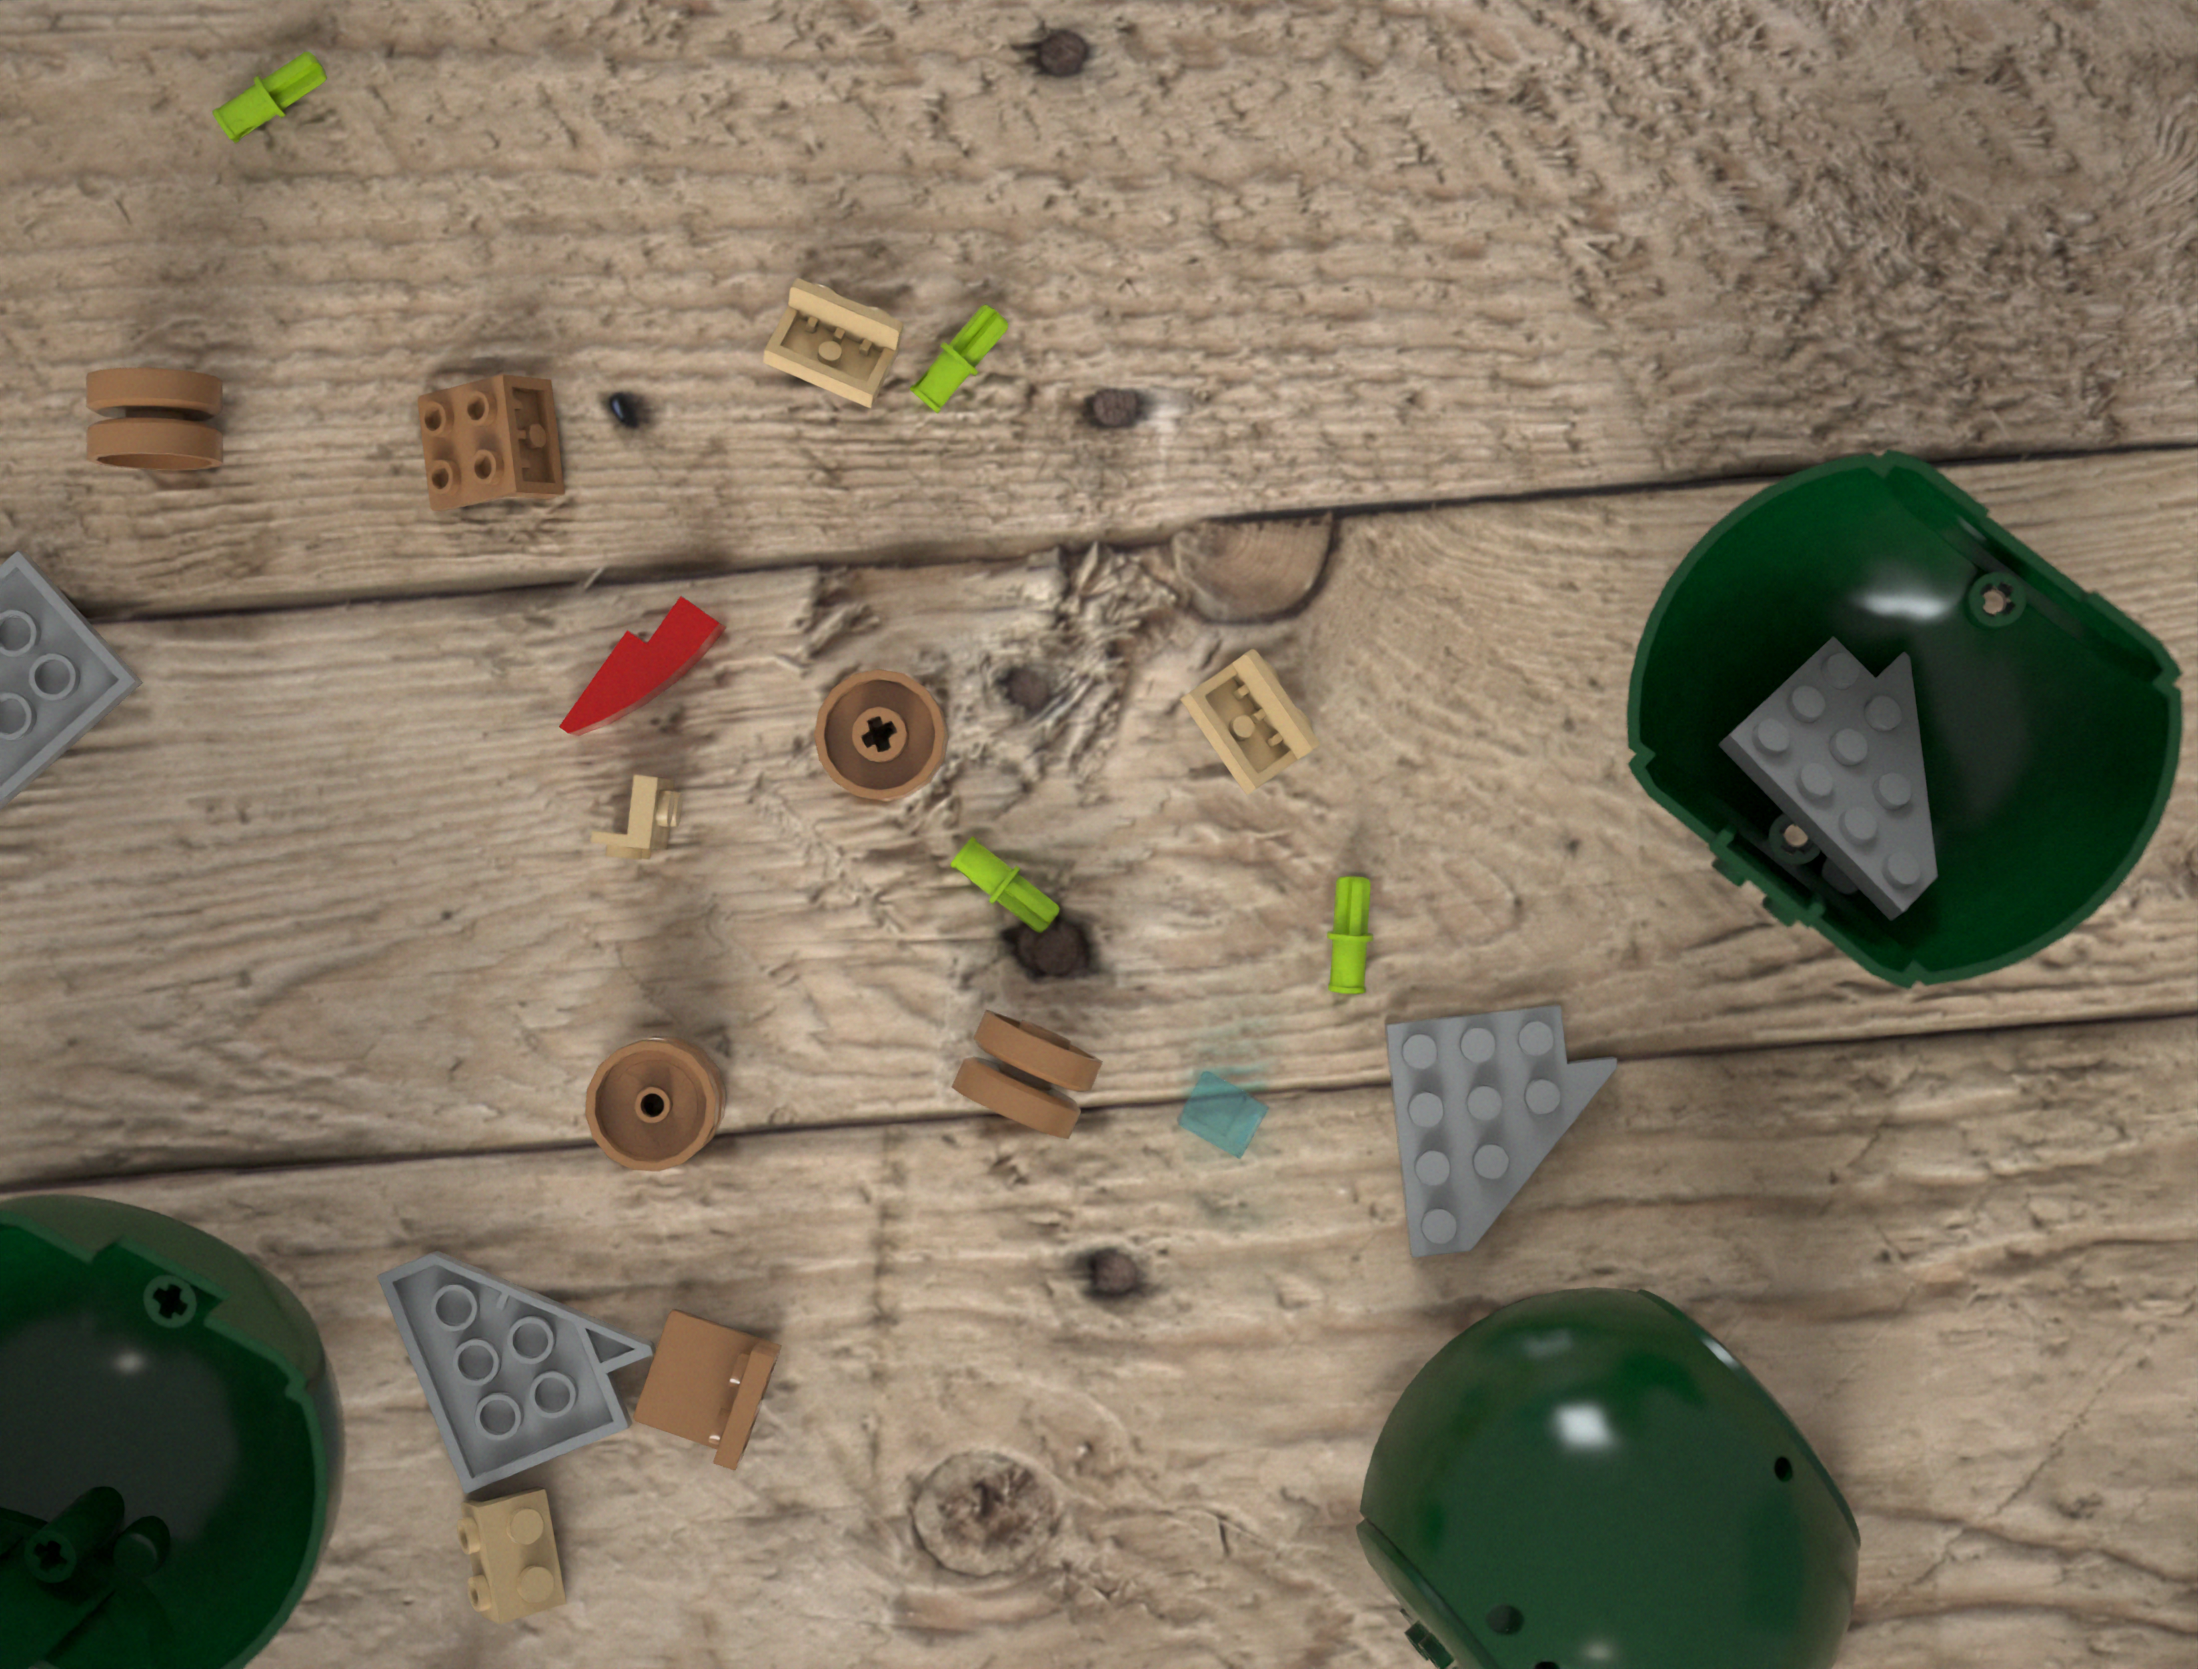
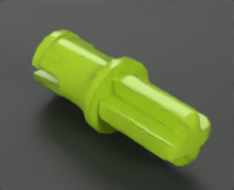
(270, 96)
(960, 357)
(1005, 885)
(1350, 935)

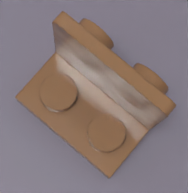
(490, 441)
(707, 1384)

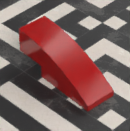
(643, 669)

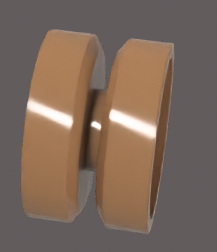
(154, 419)
(847, 729)
(1024, 1080)
(624, 1120)

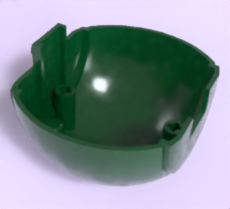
(2037, 723)
(155, 1442)
(1605, 1498)

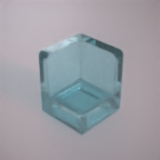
(1222, 1114)

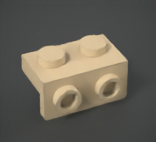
(834, 342)
(1251, 721)
(651, 815)
(511, 1555)

